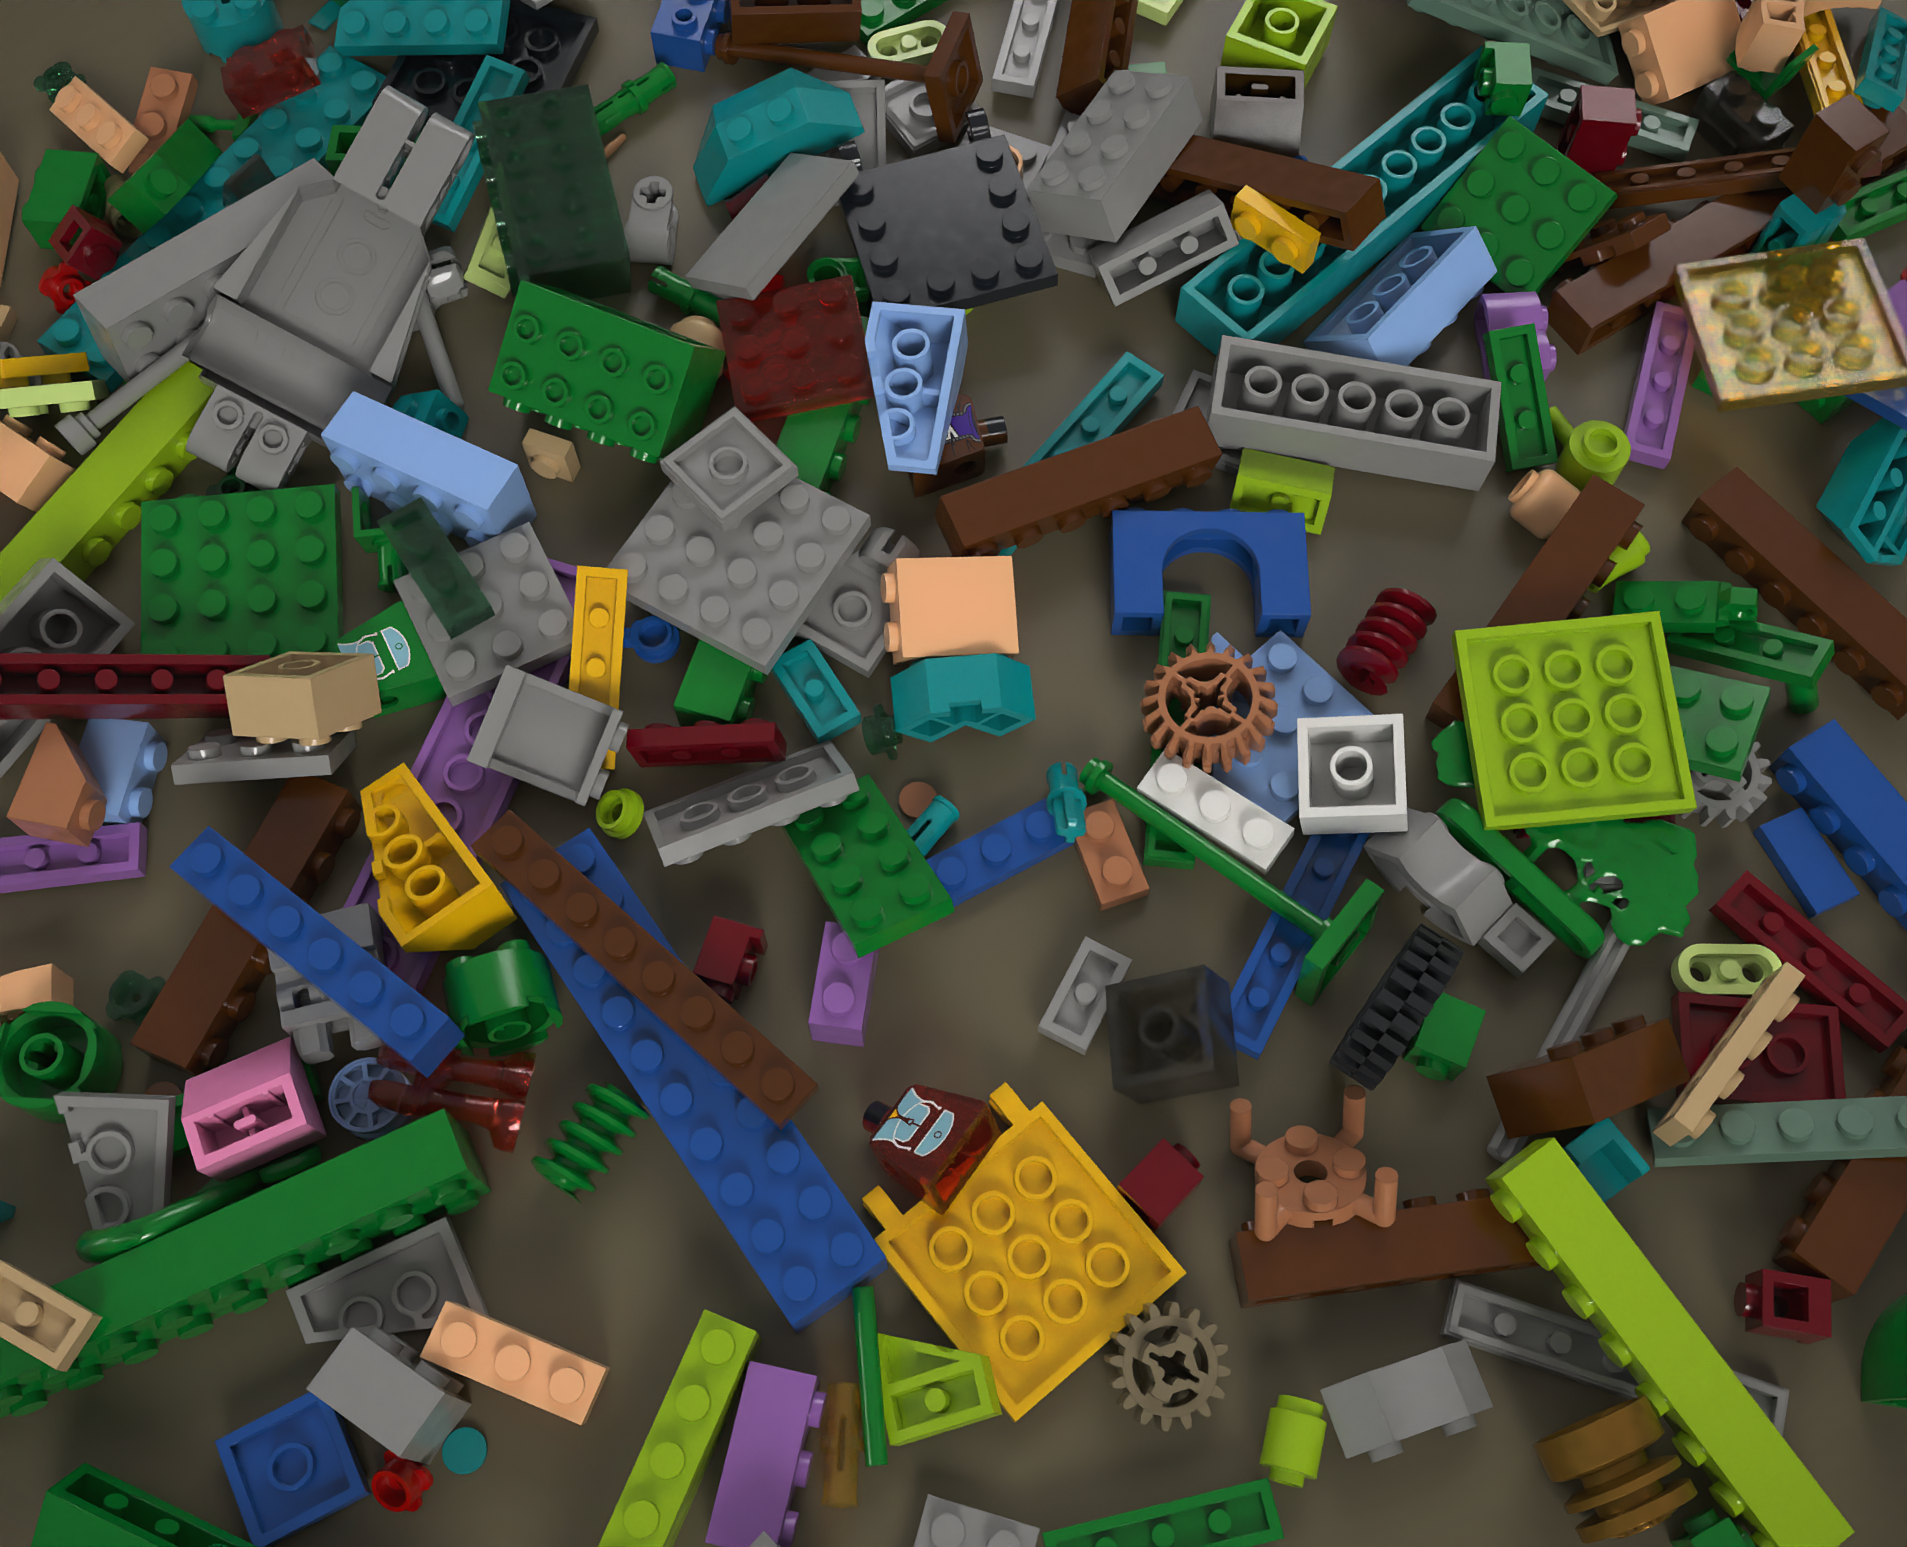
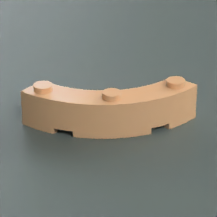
(1776, 26)

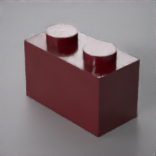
(1600, 127)

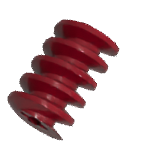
(1385, 640)

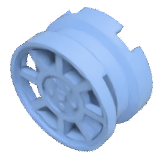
(350, 1100)

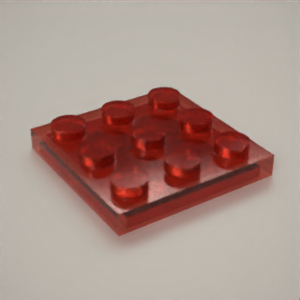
(796, 349)

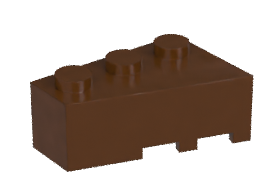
(1590, 1078)

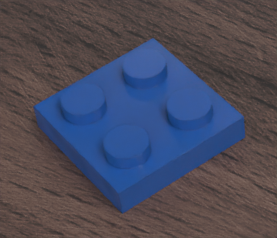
(292, 1469)

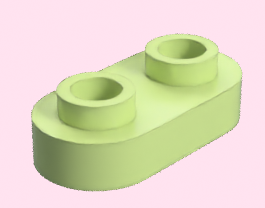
(907, 43)
(1723, 968)

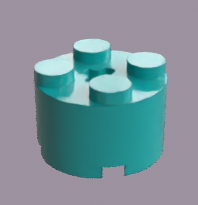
(232, 24)

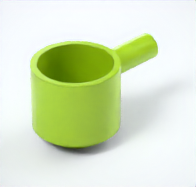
(1589, 450)

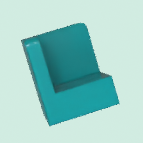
(1606, 1158)

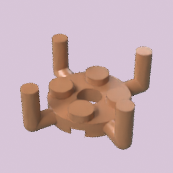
(1303, 1152)

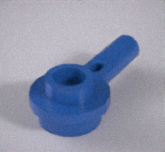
(652, 639)

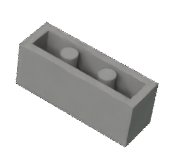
(1163, 247)

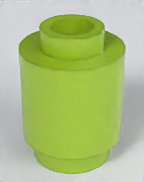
(1293, 1441)

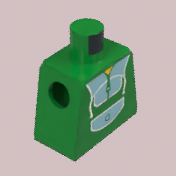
(401, 661)

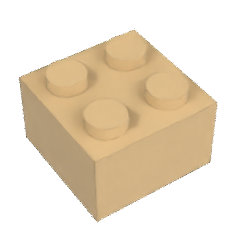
(302, 696)

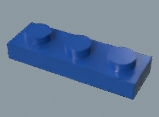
(998, 853)

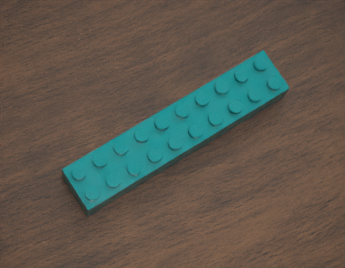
(1418, 162)

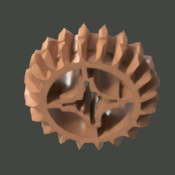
(1185, 683)

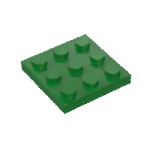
(1526, 206)

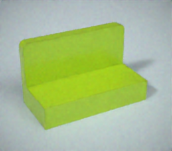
(1284, 483)

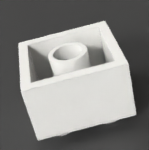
(1352, 774)

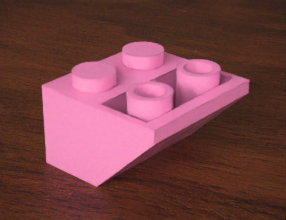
(250, 1111)

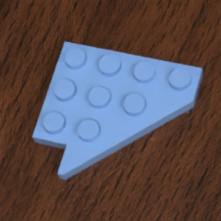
(1301, 692)

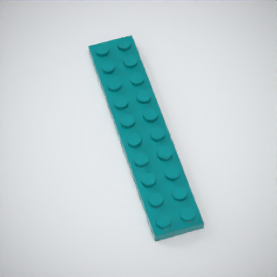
(283, 138)

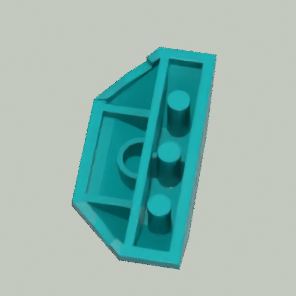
(766, 124)
(1869, 495)

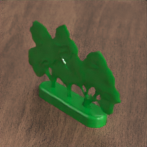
(1648, 857)

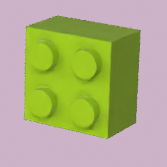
(1280, 35)

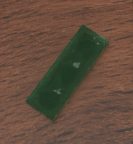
(436, 568)

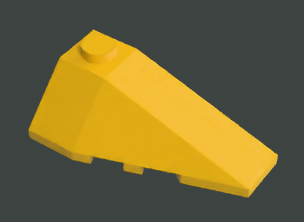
(426, 876)

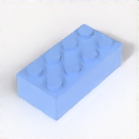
(407, 459)

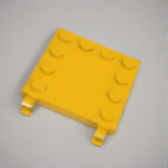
(1028, 1256)

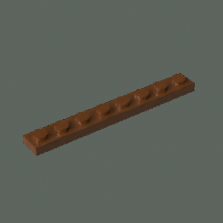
(646, 969)

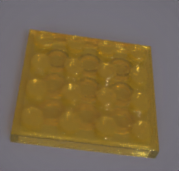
(1792, 325)

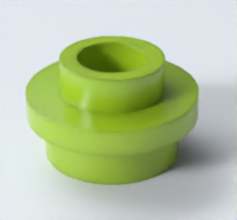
(620, 812)

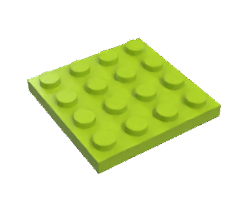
(1572, 721)

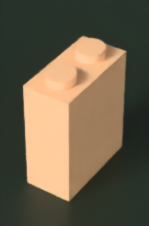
(1680, 46)
(949, 607)

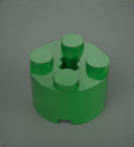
(502, 999)
(55, 1051)

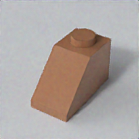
(58, 792)

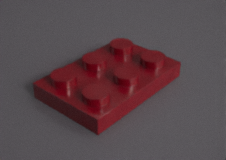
(1796, 1065)

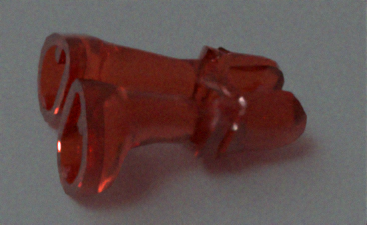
(427, 1095)

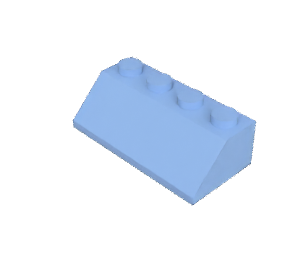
(1408, 297)

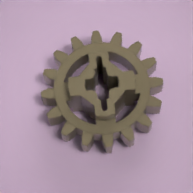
(1157, 1385)

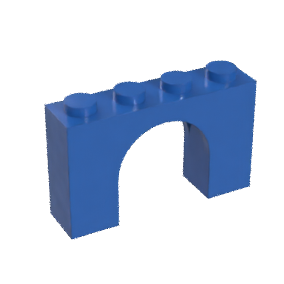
(1263, 544)

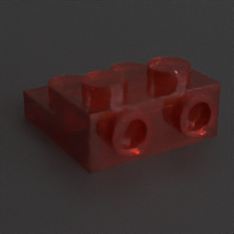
(271, 71)

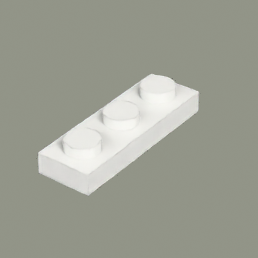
(1216, 812)

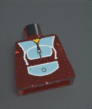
(931, 1141)

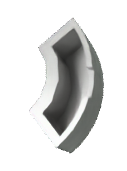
(1458, 888)
(1405, 1400)

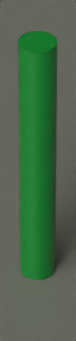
(869, 1377)

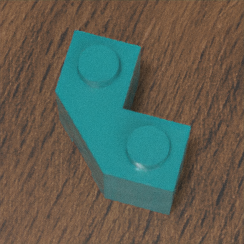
(962, 691)

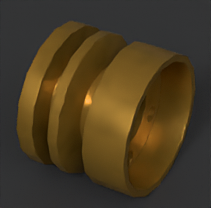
(1615, 1471)

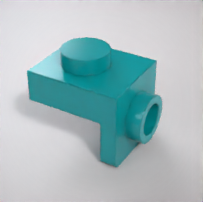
(435, 410)

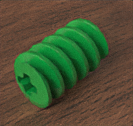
(589, 1139)

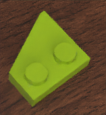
(933, 1389)

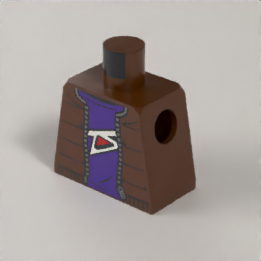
(963, 449)

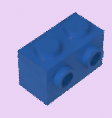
(687, 32)

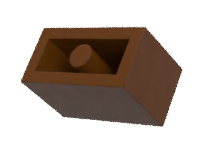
(1834, 154)

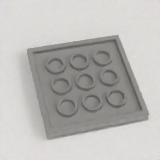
(746, 585)

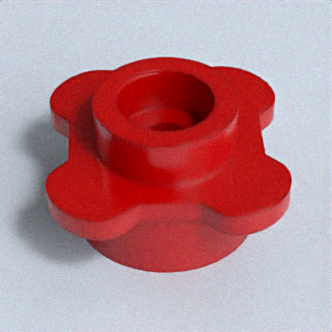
(55, 280)
(400, 1483)

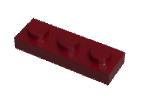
(706, 743)

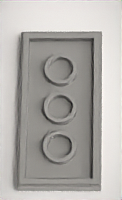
(772, 225)

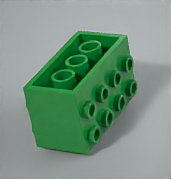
(604, 372)

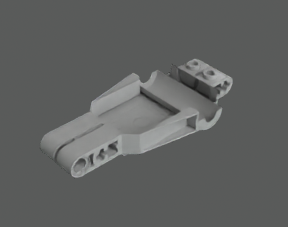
(324, 296)

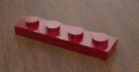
(1831, 973)

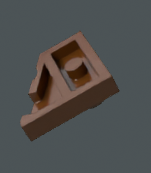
(1613, 238)

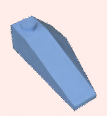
(916, 378)

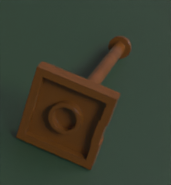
(949, 78)

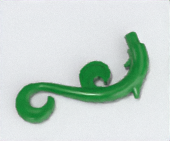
(104, 1244)

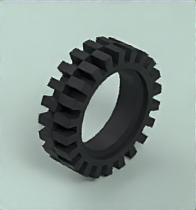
(1397, 1007)

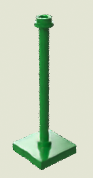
(1332, 939)

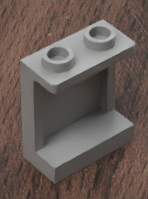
(548, 736)

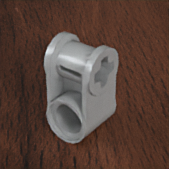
(652, 222)

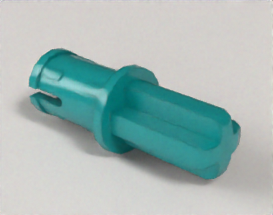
(1066, 801)

